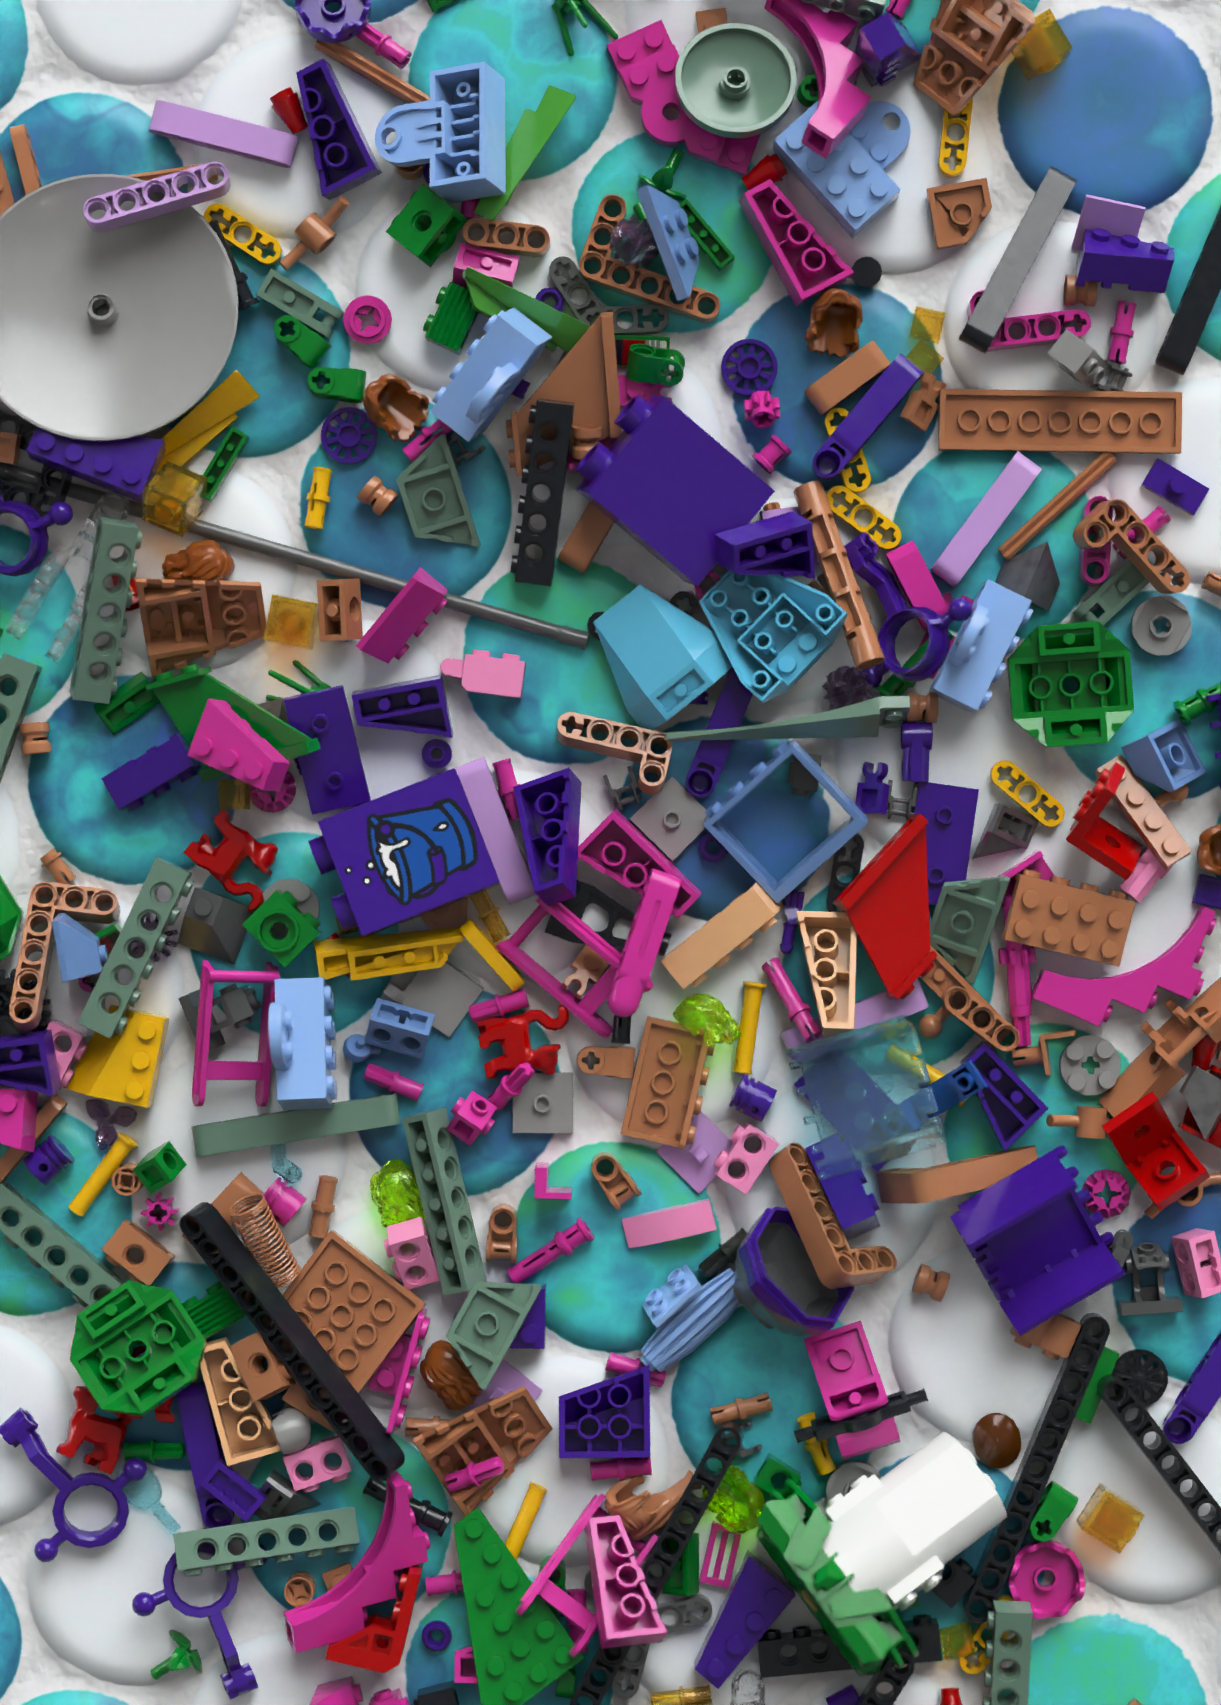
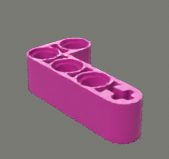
(1030, 329)

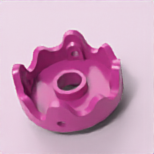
(1066, 1587)

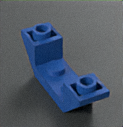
(956, 1087)

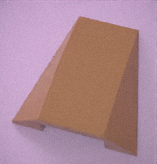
(968, 47)
(197, 618)
(501, 1427)

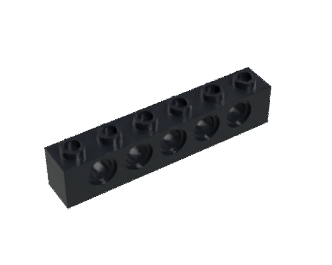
(541, 570)
(804, 1661)

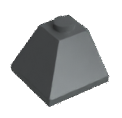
(214, 925)

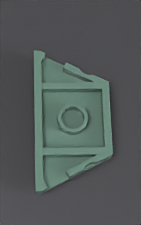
(436, 497)
(966, 920)
(489, 1325)

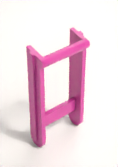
(584, 1007)
(232, 1070)
(561, 1600)

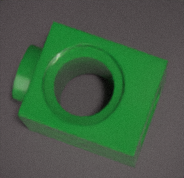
(159, 1167)
(772, 1466)

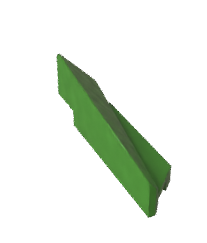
(526, 143)
(492, 297)

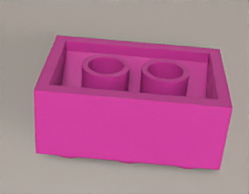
(404, 617)

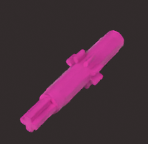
(1017, 960)

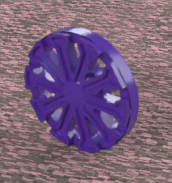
(749, 366)
(349, 435)

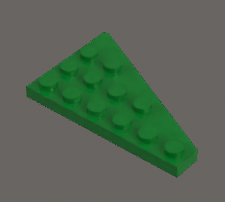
(511, 1652)

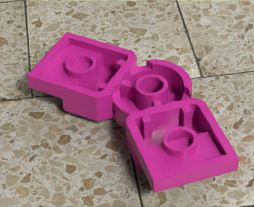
(647, 69)

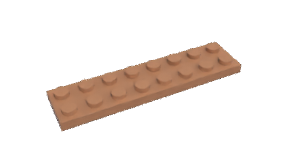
(1060, 421)

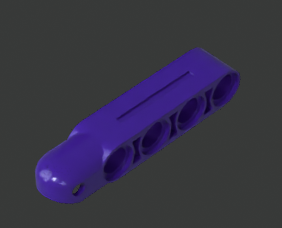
(866, 417)
(713, 753)
(1196, 1397)
(203, 1450)

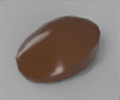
(996, 1440)

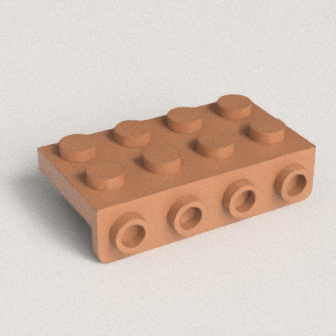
(1068, 918)
(667, 1084)

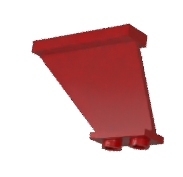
(892, 909)

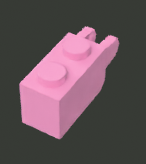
(488, 674)

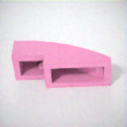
(669, 1223)

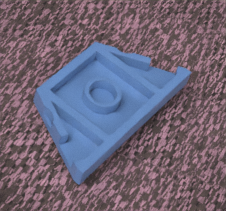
(672, 237)

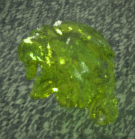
(709, 1014)
(396, 1193)
(736, 1501)

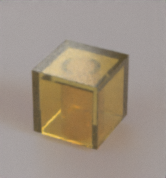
(1042, 47)
(174, 498)
(291, 622)
(1110, 1518)

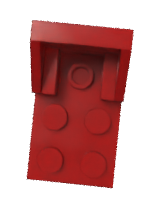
(367, 1647)

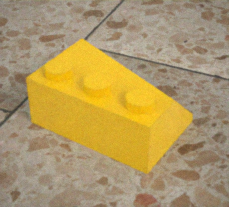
(126, 1065)

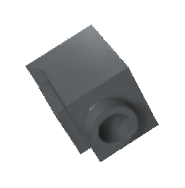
(801, 779)

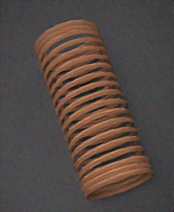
(273, 1262)

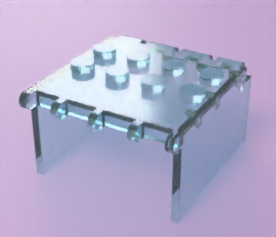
(868, 1096)

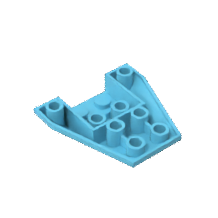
(771, 628)
(658, 655)

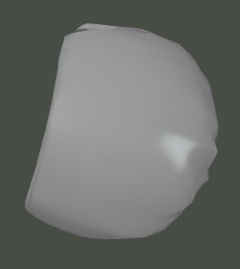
(291, 1430)

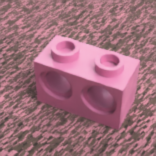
(66, 1059)
(753, 1161)
(412, 1253)
(1198, 1262)
(315, 1455)

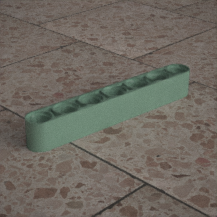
(295, 1125)

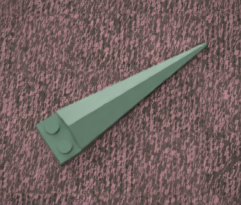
(844, 722)

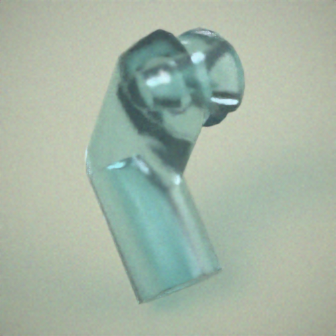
(282, 1166)

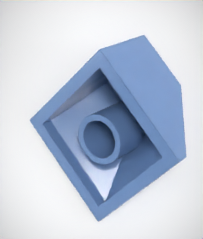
(1165, 757)
(77, 949)

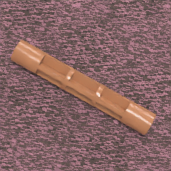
(839, 575)

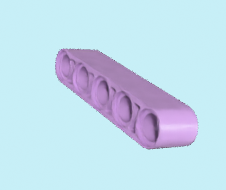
(223, 134)
(141, 194)
(986, 519)
(496, 830)
(868, 1012)

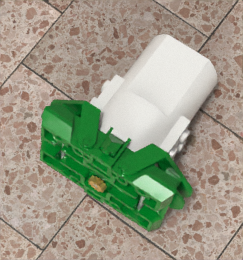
(880, 1545)

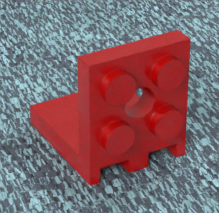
(1099, 837)
(1153, 1150)

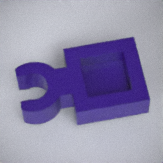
(873, 794)

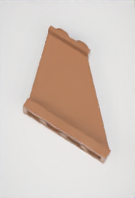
(582, 377)

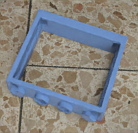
(816, 857)

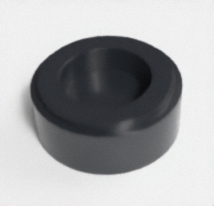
(866, 272)

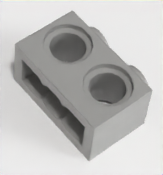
(1078, 359)

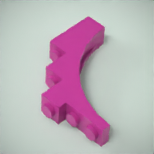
(836, 69)
(1136, 989)
(373, 1580)

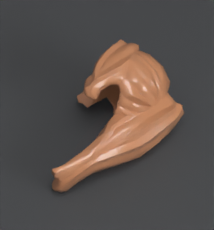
(644, 1512)

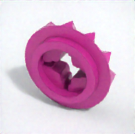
(363, 306)
(282, 798)
(1116, 1182)

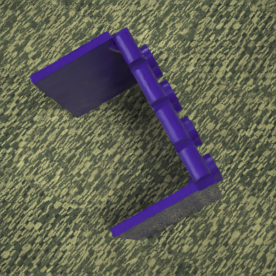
(1037, 1241)

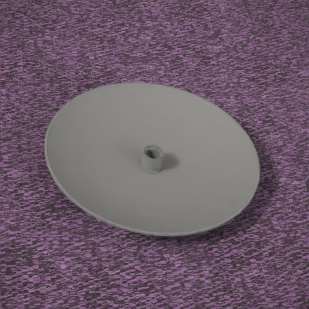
(154, 348)

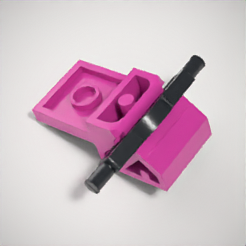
(853, 1394)

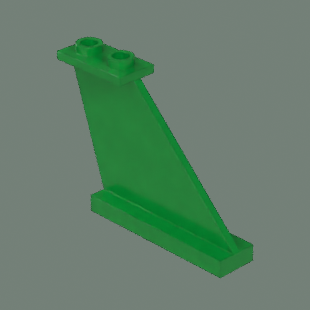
(185, 701)

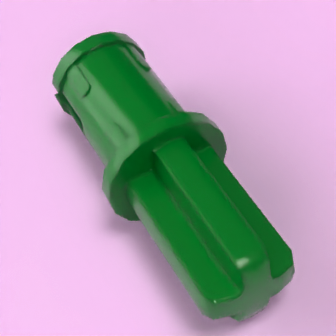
(153, 1451)

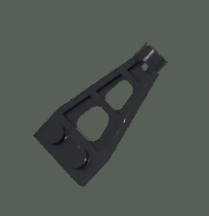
(590, 894)

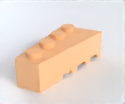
(721, 935)
(832, 963)
(240, 1422)

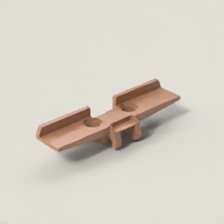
(1172, 1043)

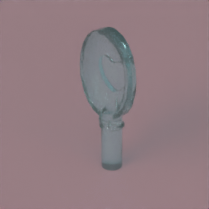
(147, 1495)

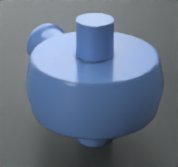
(357, 1050)

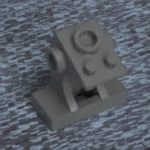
(236, 1003)
(1148, 1298)

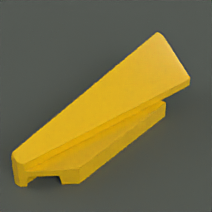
(208, 420)
(385, 953)

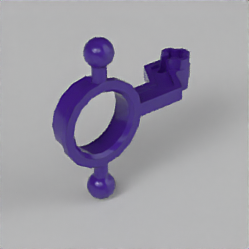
(59, 514)
(861, 559)
(21, 1429)
(238, 1678)

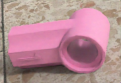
(1144, 876)

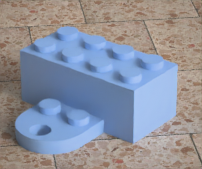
(454, 132)
(853, 176)
(490, 373)
(981, 646)
(301, 1043)

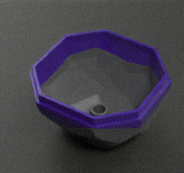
(780, 1281)

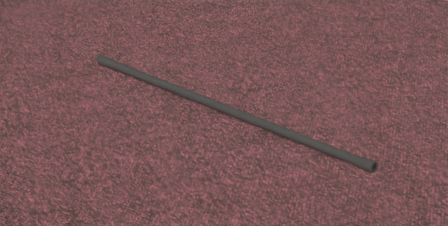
(562, 634)

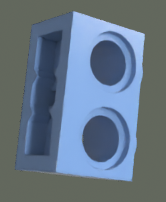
(399, 1028)

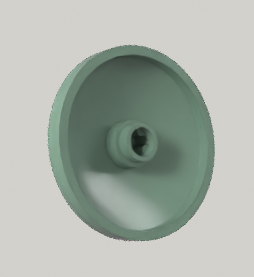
(735, 80)

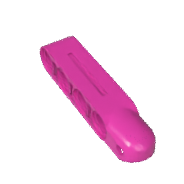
(643, 942)

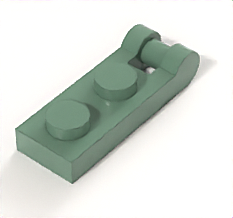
(298, 303)
(1113, 594)

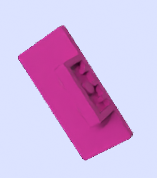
(394, 1372)

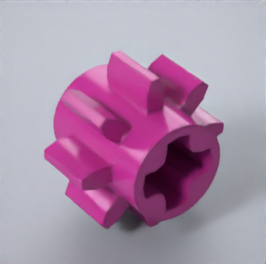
(762, 409)
(165, 1205)

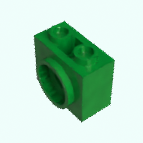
(412, 223)
(301, 928)

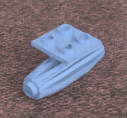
(685, 1315)

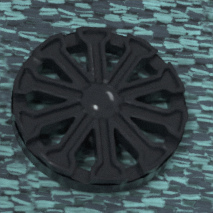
(1140, 1376)

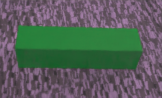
(707, 238)
(224, 461)
(1091, 1397)

